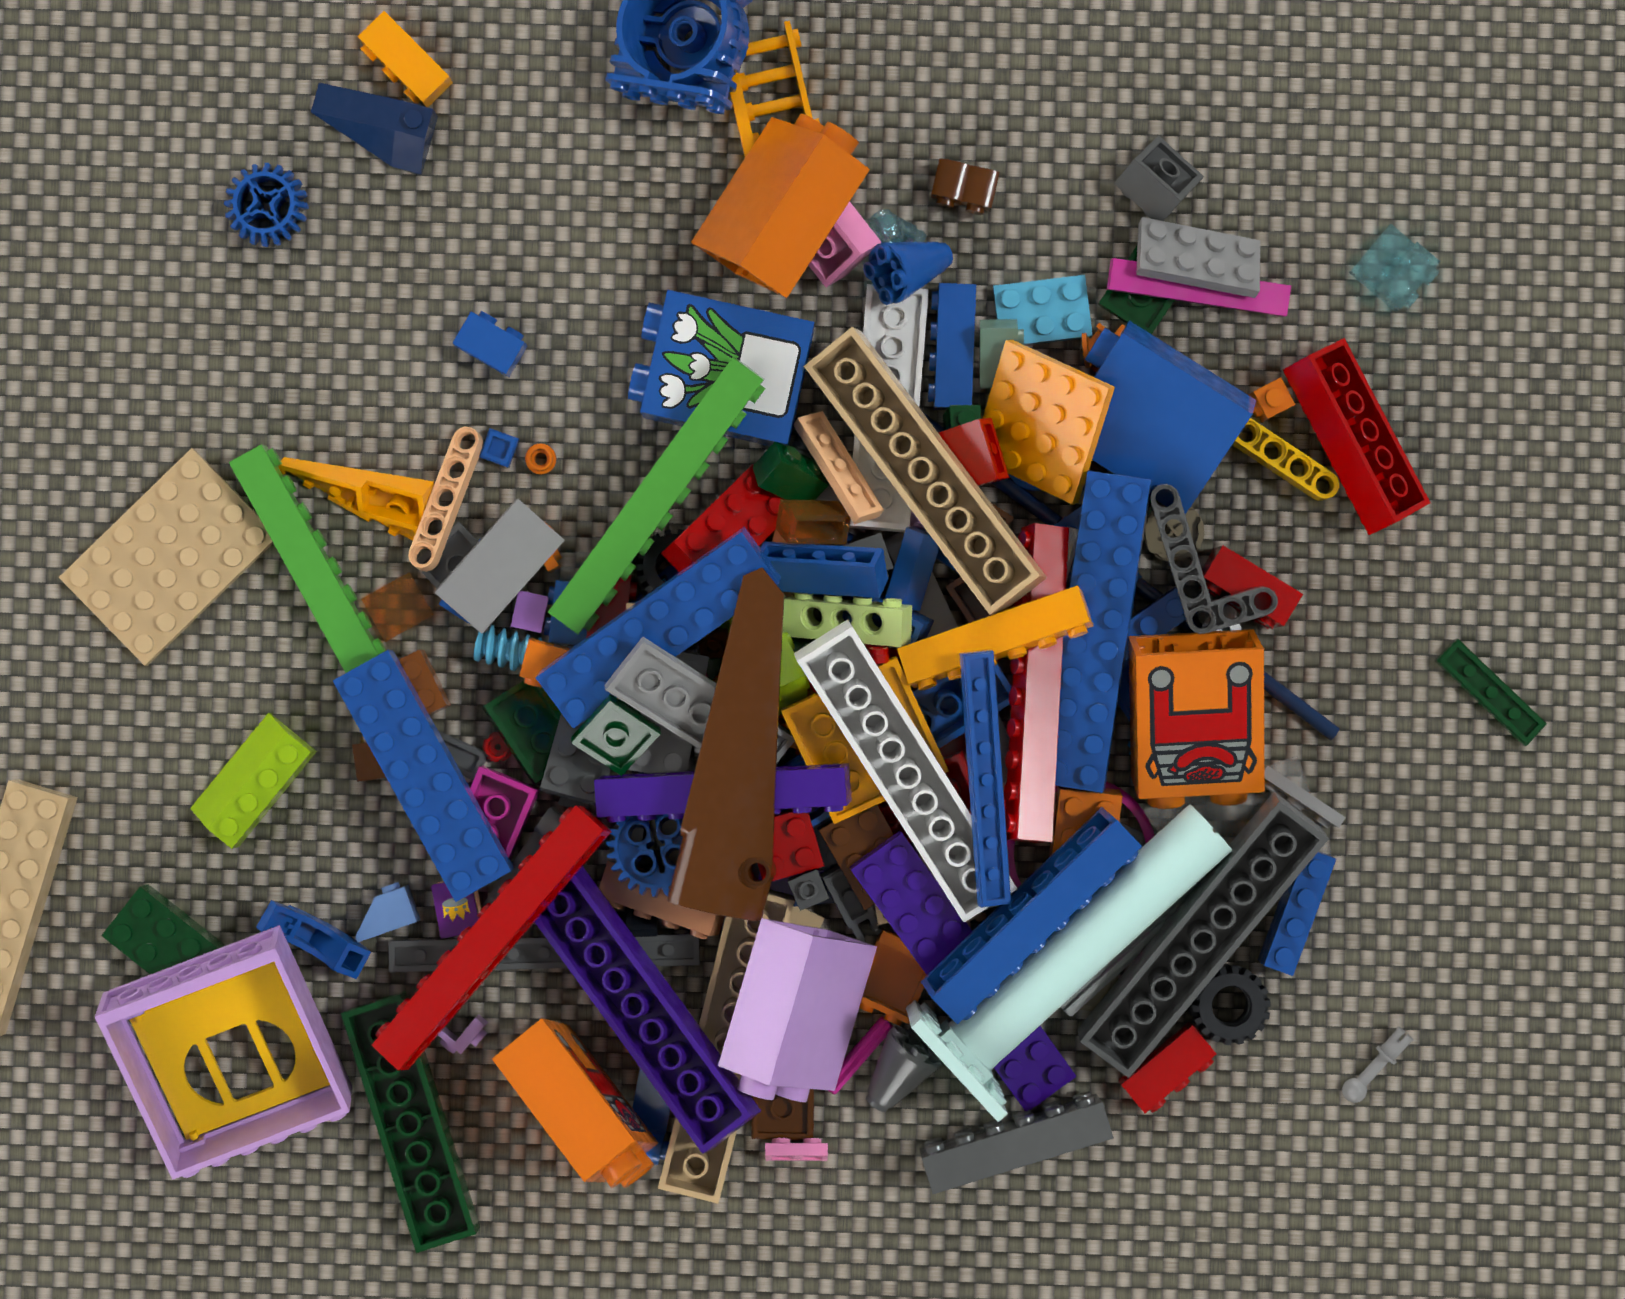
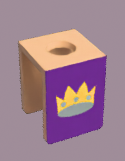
(452, 915)

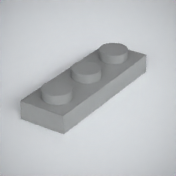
(1300, 798)

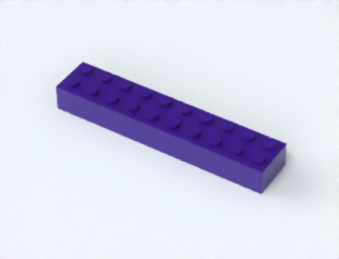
(645, 1013)

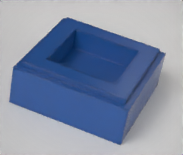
(499, 448)

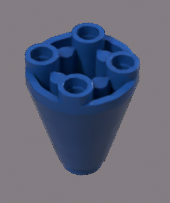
(905, 267)

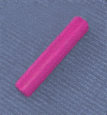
(862, 1051)

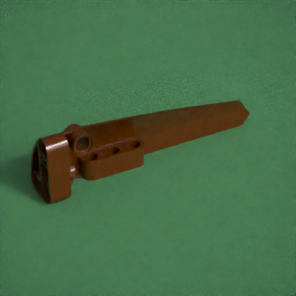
(734, 782)

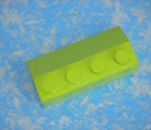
(252, 781)

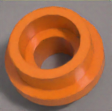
(535, 450)

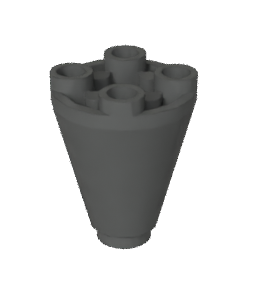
(900, 1068)

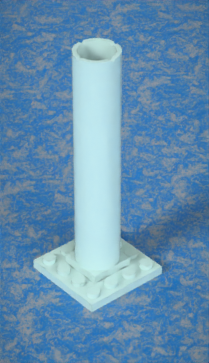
(1072, 956)

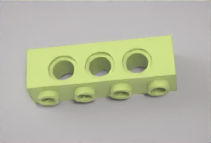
(895, 618)

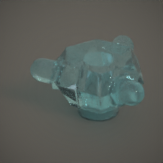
(894, 228)

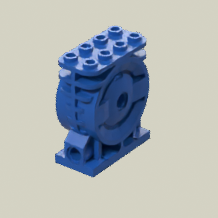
(707, 57)

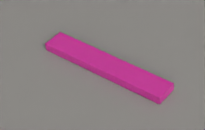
(1271, 299)

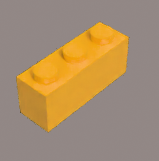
(404, 60)

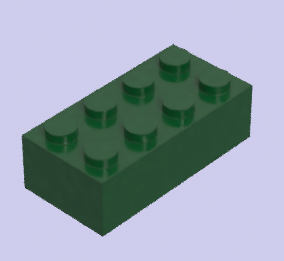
(157, 932)

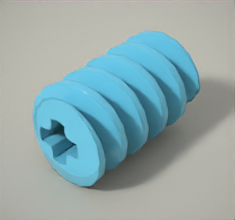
(500, 648)

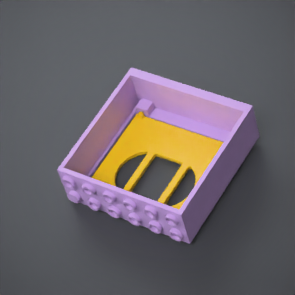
(201, 999)

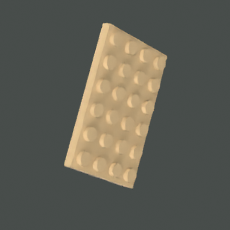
(168, 557)

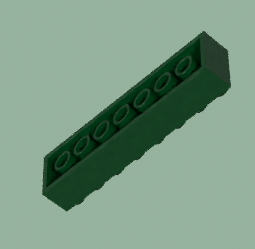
(412, 1133)

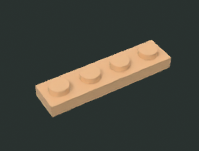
(838, 467)

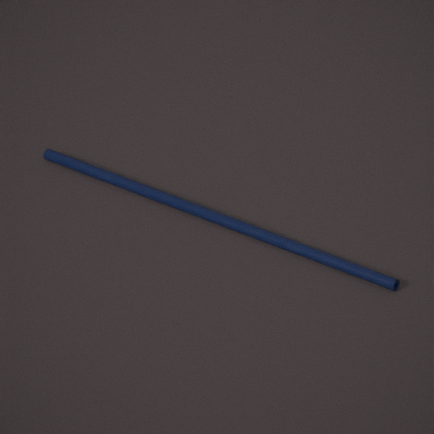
(1151, 594)

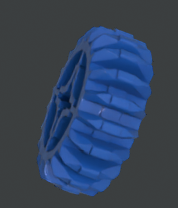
(276, 200)

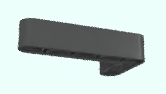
(1194, 572)

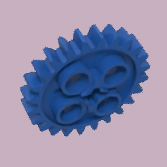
(630, 853)

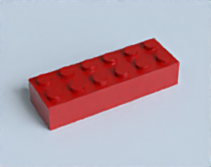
(1356, 436)

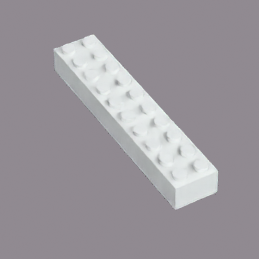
(896, 760)

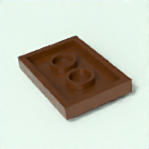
(854, 839)

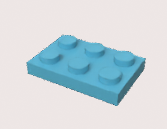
(1046, 308)

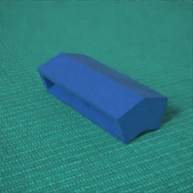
(913, 567)

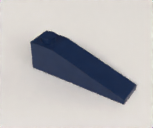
(382, 125)

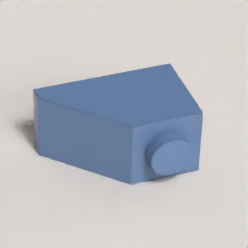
(389, 912)

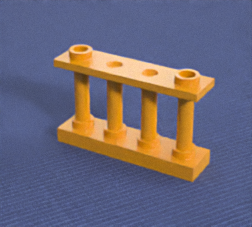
(747, 112)

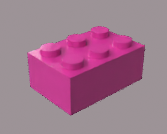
(505, 804)

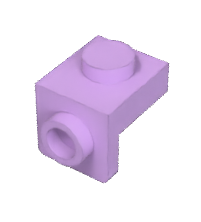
(472, 1035)

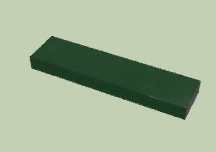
(1490, 692)

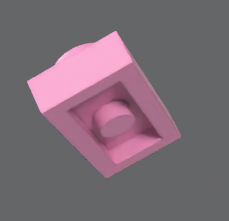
(809, 1150)

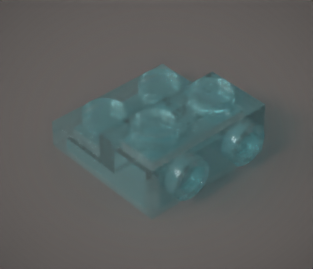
(1395, 268)

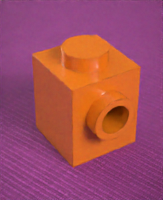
(1271, 400)

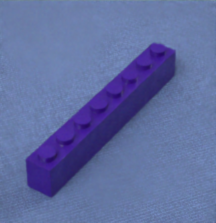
(668, 792)

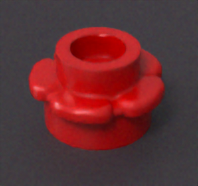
(494, 754)

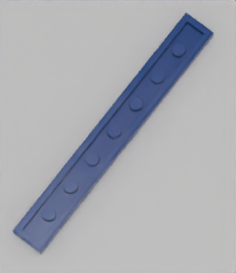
(985, 778)

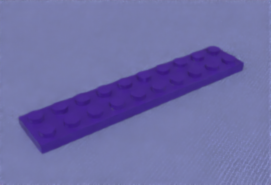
(931, 931)

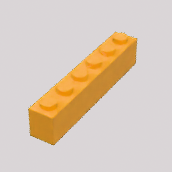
(1005, 633)

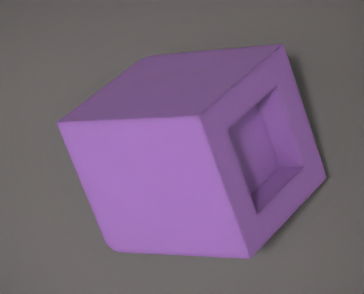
(530, 612)

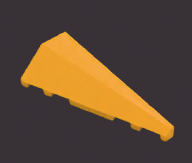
(386, 498)

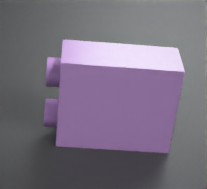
(796, 1010)

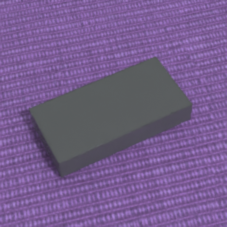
(465, 755)

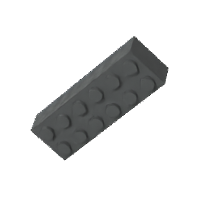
(1015, 1142)

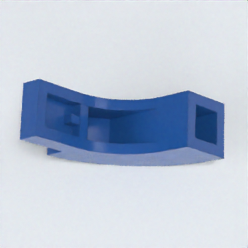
(317, 938)

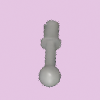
(1356, 1088)

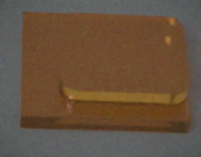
(397, 607)

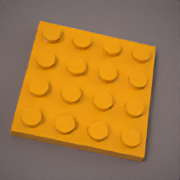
(1046, 419)
(824, 742)

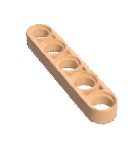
(446, 514)

